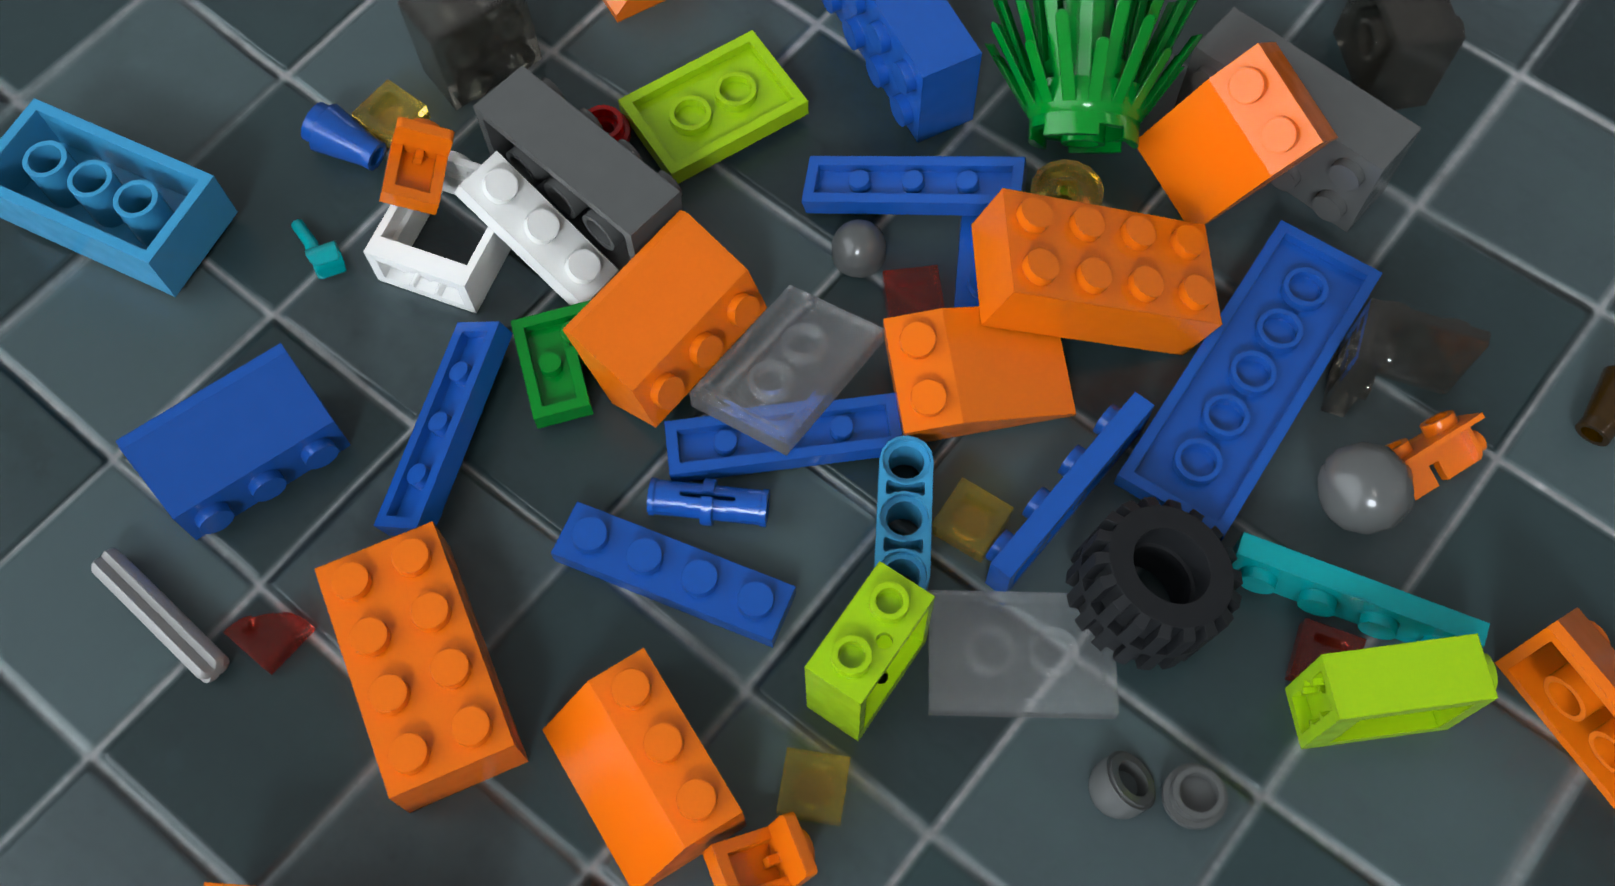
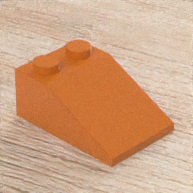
(1235, 134)
(971, 377)

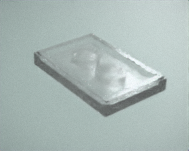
(787, 369)
(1016, 658)

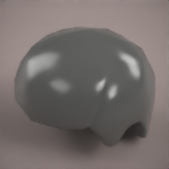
(1365, 488)

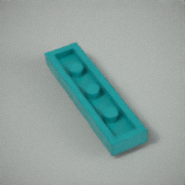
(1333, 591)

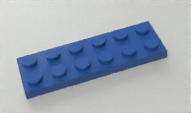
(1249, 377)

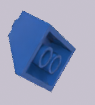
(234, 443)

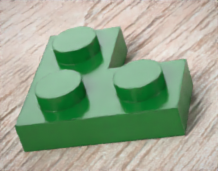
(552, 366)

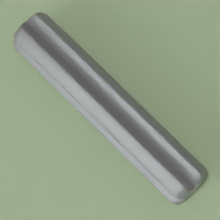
(160, 615)

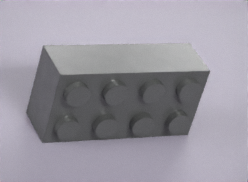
(1371, 140)
(578, 165)

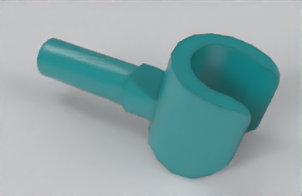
(325, 257)

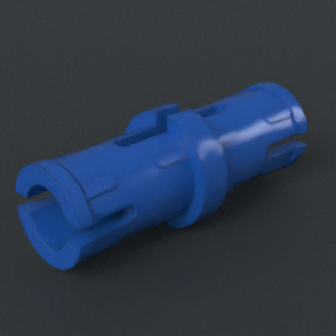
(708, 502)

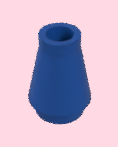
(339, 135)

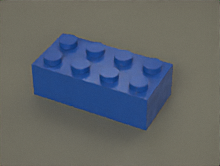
(917, 57)

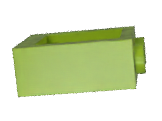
(872, 637)
(1391, 690)

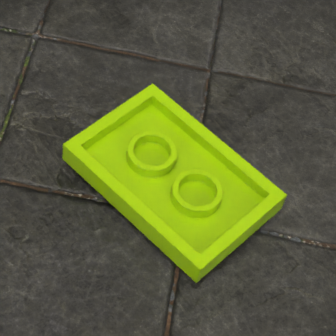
(713, 107)

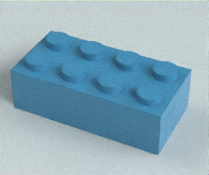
(109, 197)

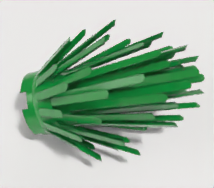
(1089, 67)

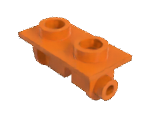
(1446, 444)

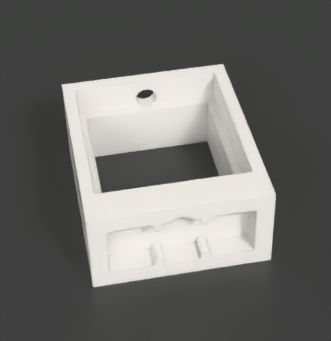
(428, 274)

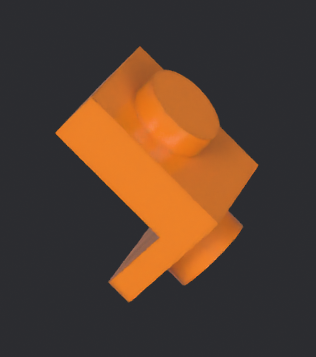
(416, 165)
(764, 857)

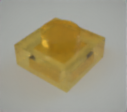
(383, 108)
(971, 519)
(814, 786)

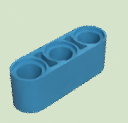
(906, 500)

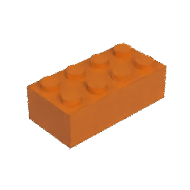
(1093, 273)
(419, 668)

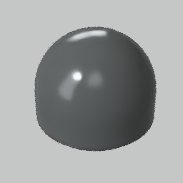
(859, 248)
(1109, 792)

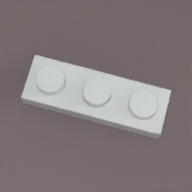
(535, 230)

